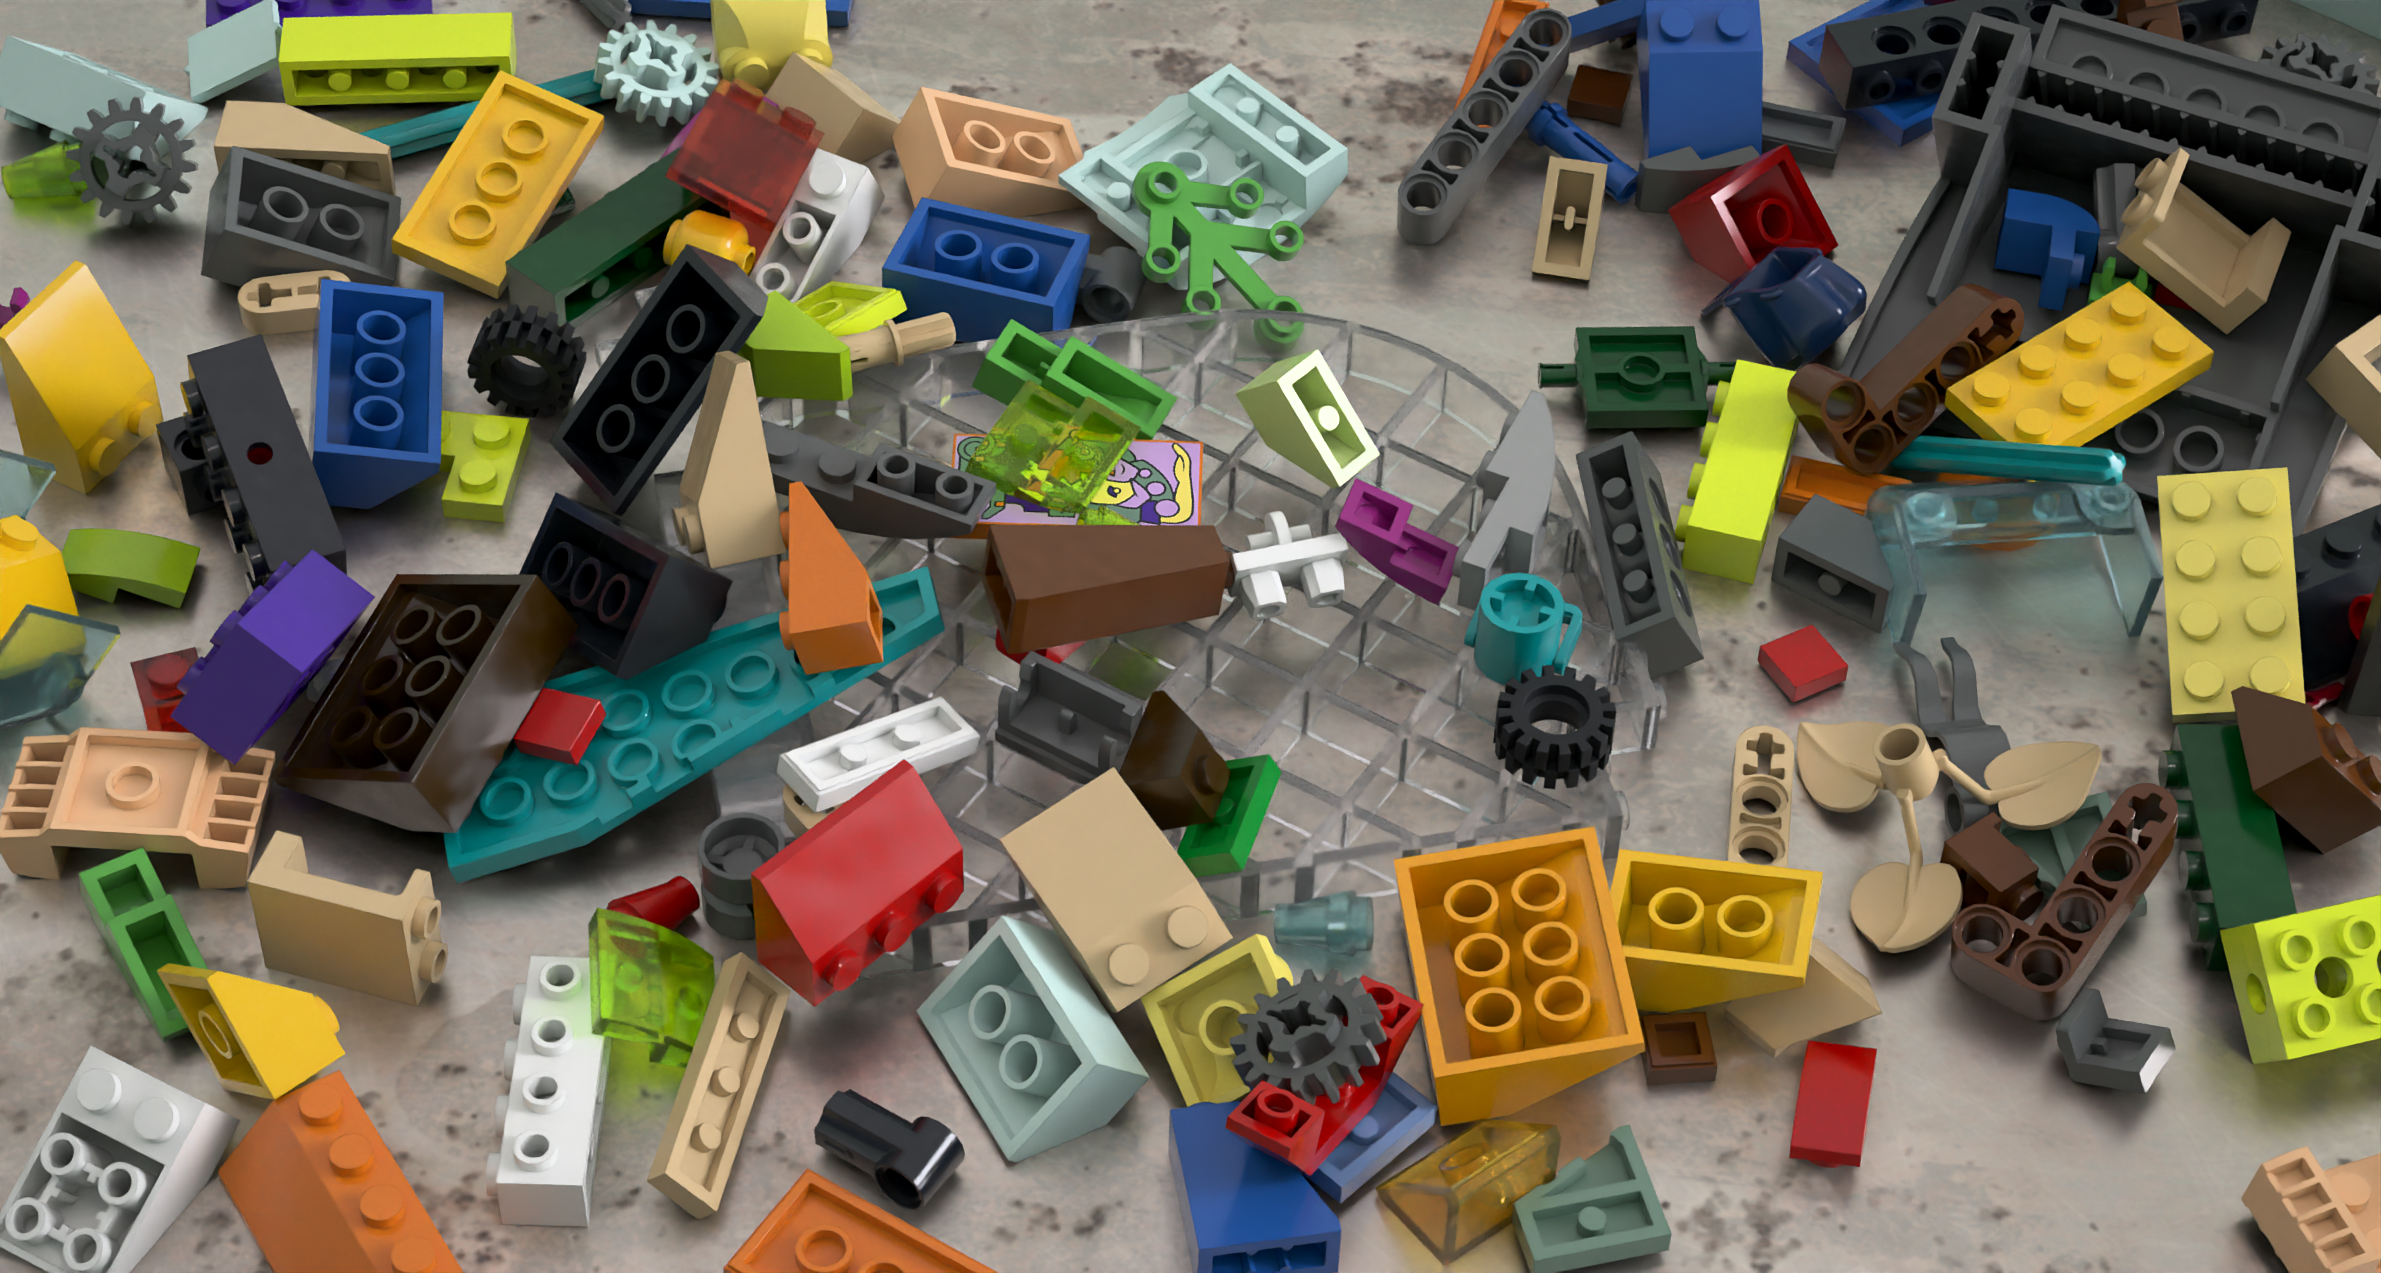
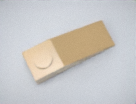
(304, 141)

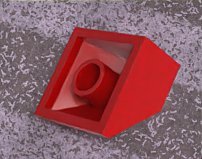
(1750, 213)

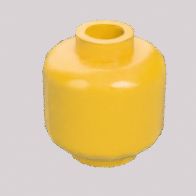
(713, 234)

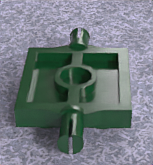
(1638, 376)

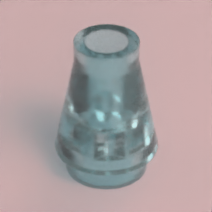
(1327, 923)

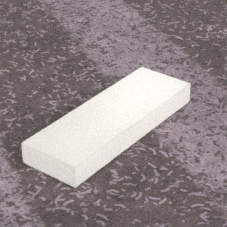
(849, 761)

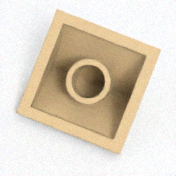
(851, 119)

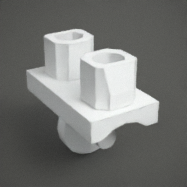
(1287, 558)

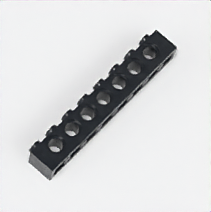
(1914, 49)

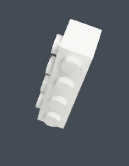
(554, 1099)

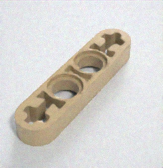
(1754, 830)

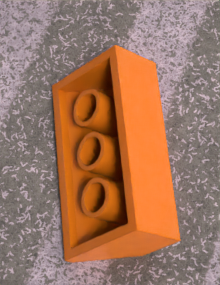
(328, 1191)

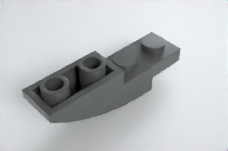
(879, 494)

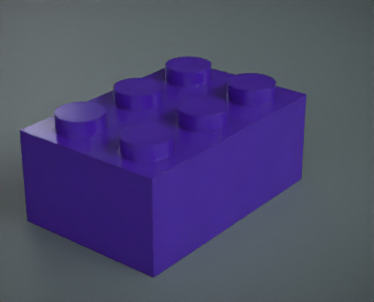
(268, 654)

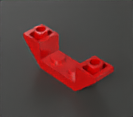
(1308, 1133)

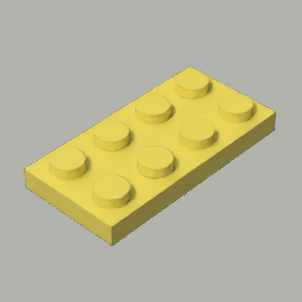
(2229, 590)

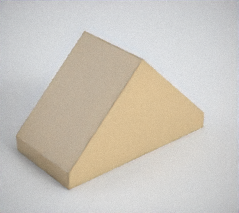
(1570, 218)

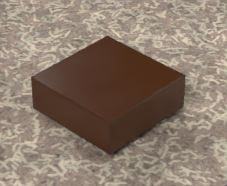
(1599, 94)
(1677, 1048)

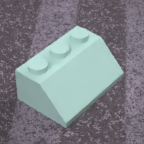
(61, 87)
(1031, 1040)

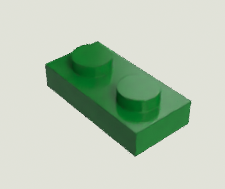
(1228, 840)

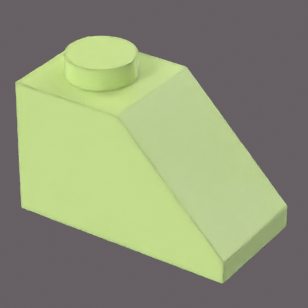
(1308, 418)

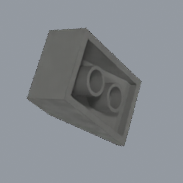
(292, 220)

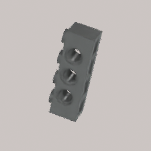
(1639, 554)

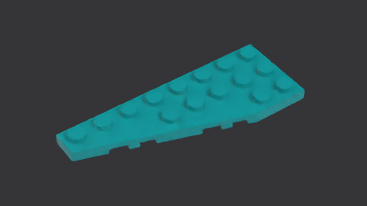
(667, 732)

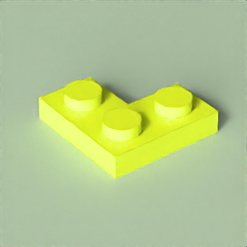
(483, 463)

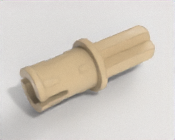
(899, 341)

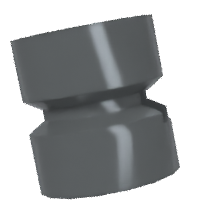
(727, 875)

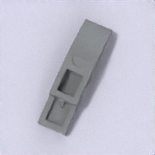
(1514, 502)

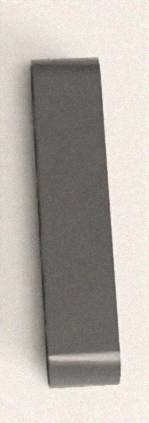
(1478, 148)

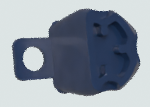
(1793, 304)

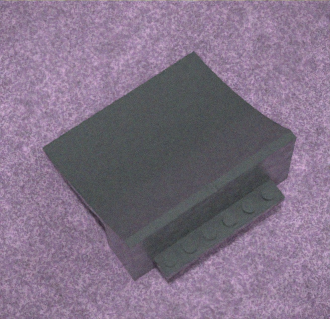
(2258, 151)

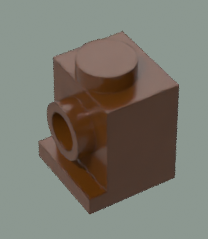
(1993, 869)

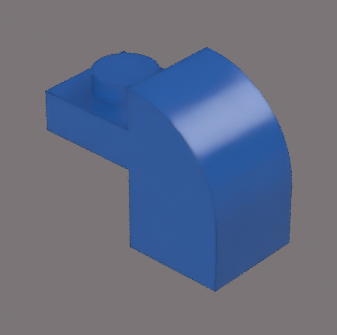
(2047, 240)

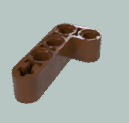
(1880, 415)
(2079, 897)

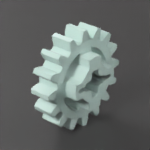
(655, 72)

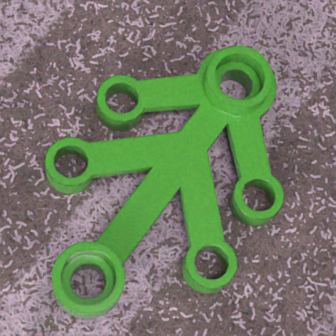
(1208, 240)

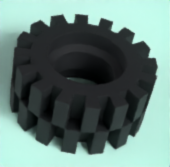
(534, 339)
(1547, 753)

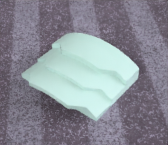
(1215, 135)

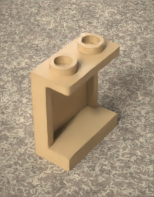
(2197, 248)
(343, 930)

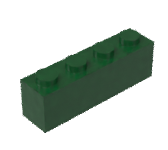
(603, 247)
(2226, 837)

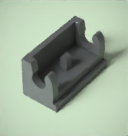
(1066, 720)

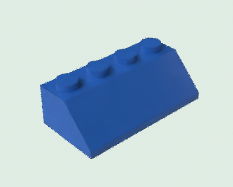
(375, 391)

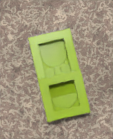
(137, 562)

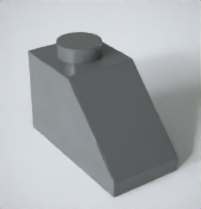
(1836, 563)

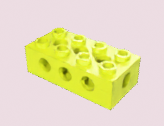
(2276, 987)

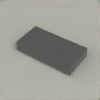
(1809, 135)

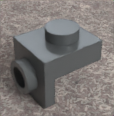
(2109, 1049)

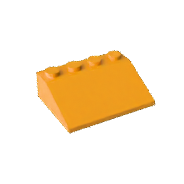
(1516, 970)

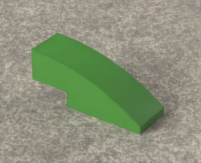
(1072, 376)
(141, 933)

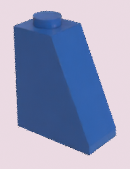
(1243, 1205)

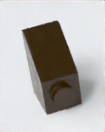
(1174, 767)

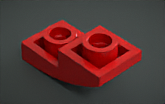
(1833, 1104)

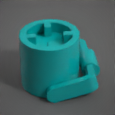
(1521, 627)

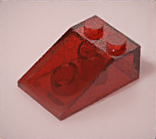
(746, 153)

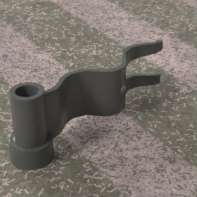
(1967, 738)

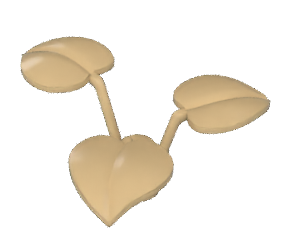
(1915, 903)

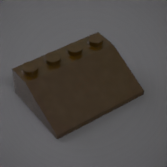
(429, 698)

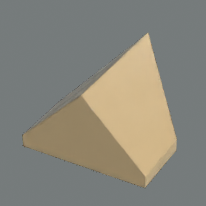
(1829, 1000)

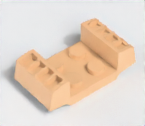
(132, 794)
(2318, 1216)

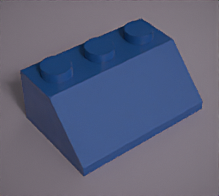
(985, 270)

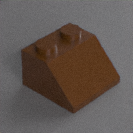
(2308, 769)

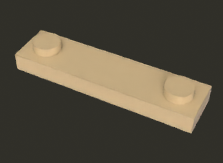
(719, 1086)

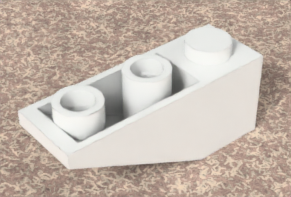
(818, 226)

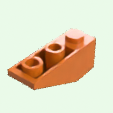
(832, 603)

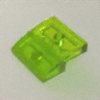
(1053, 450)
(648, 985)

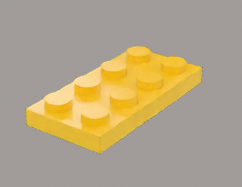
(497, 183)
(2081, 374)

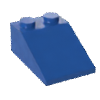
(1700, 76)

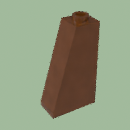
(1100, 580)

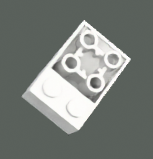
(111, 1170)

